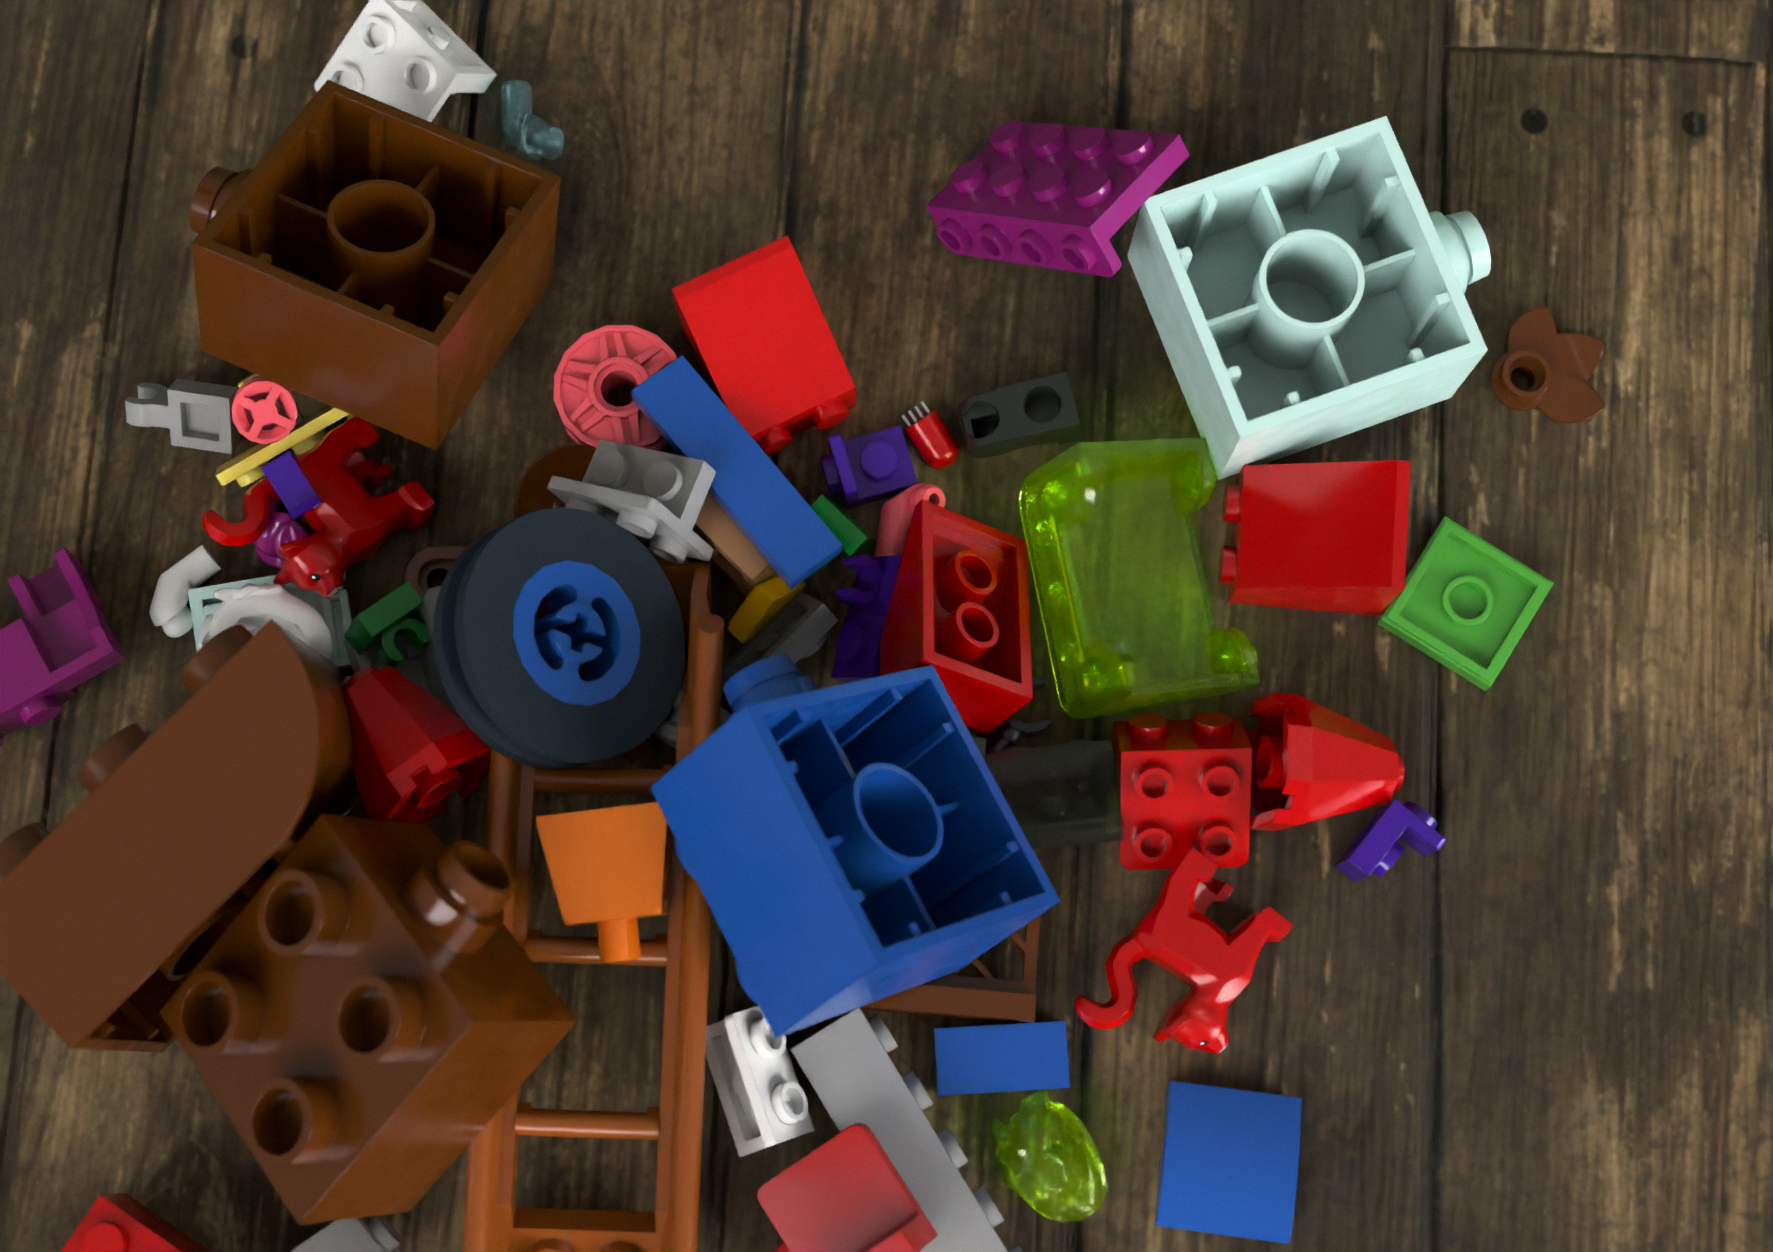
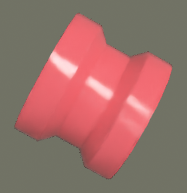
(260, 419)

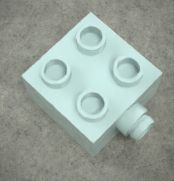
(1309, 295)

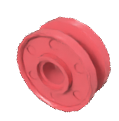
(596, 366)

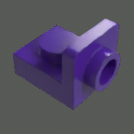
(868, 466)
(1377, 843)

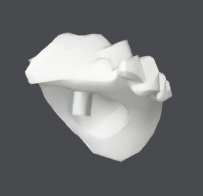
(257, 606)

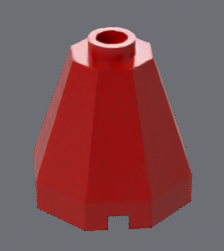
(409, 747)
(1315, 763)

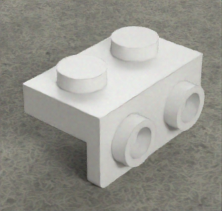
(756, 1082)

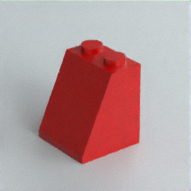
(766, 345)
(1317, 535)

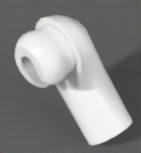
(171, 591)

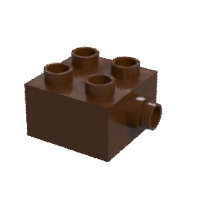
(373, 261)
(367, 1015)

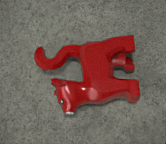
(347, 523)
(1192, 948)

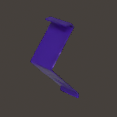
(291, 485)

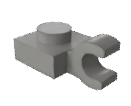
(192, 410)

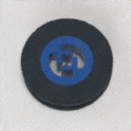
(526, 688)

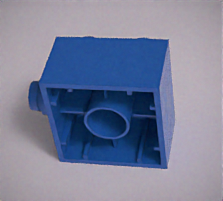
(848, 839)

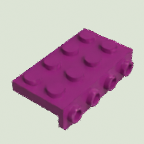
(1053, 194)

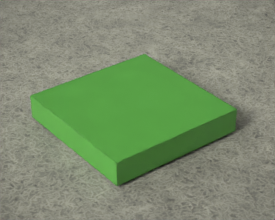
(1465, 603)

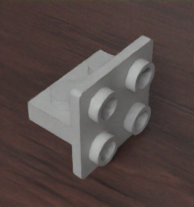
(646, 494)

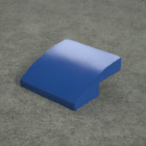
(1229, 1162)

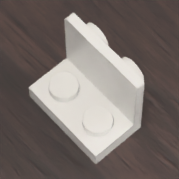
(406, 59)

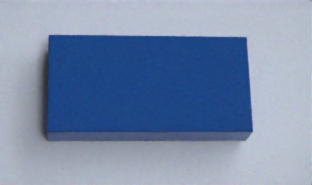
(1001, 1058)

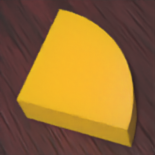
(761, 606)

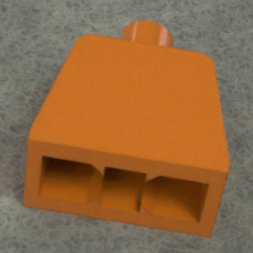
(609, 871)

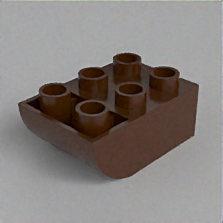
(174, 838)

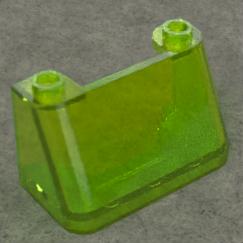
(1127, 578)

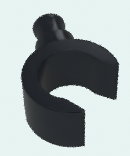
(1012, 729)

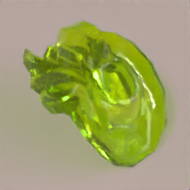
(1051, 1160)

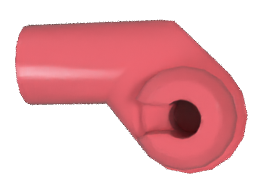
(897, 516)

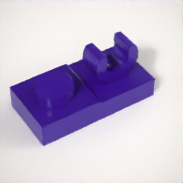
(862, 629)

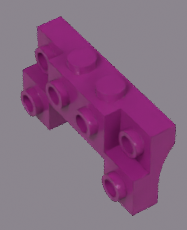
(57, 649)

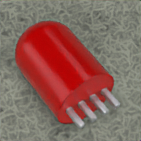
(932, 438)

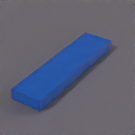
(745, 478)

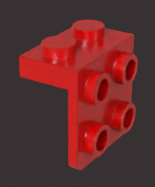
(1183, 789)
(845, 1200)

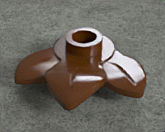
(1554, 367)

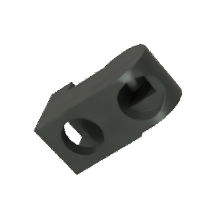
(1020, 416)

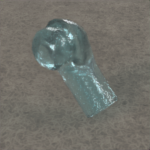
(525, 130)

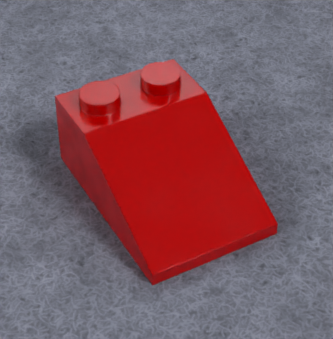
(963, 611)

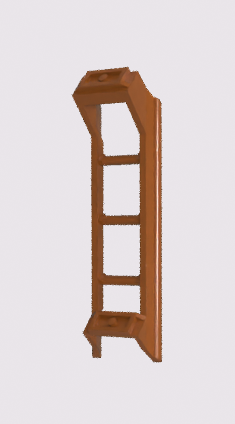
(492, 1156)

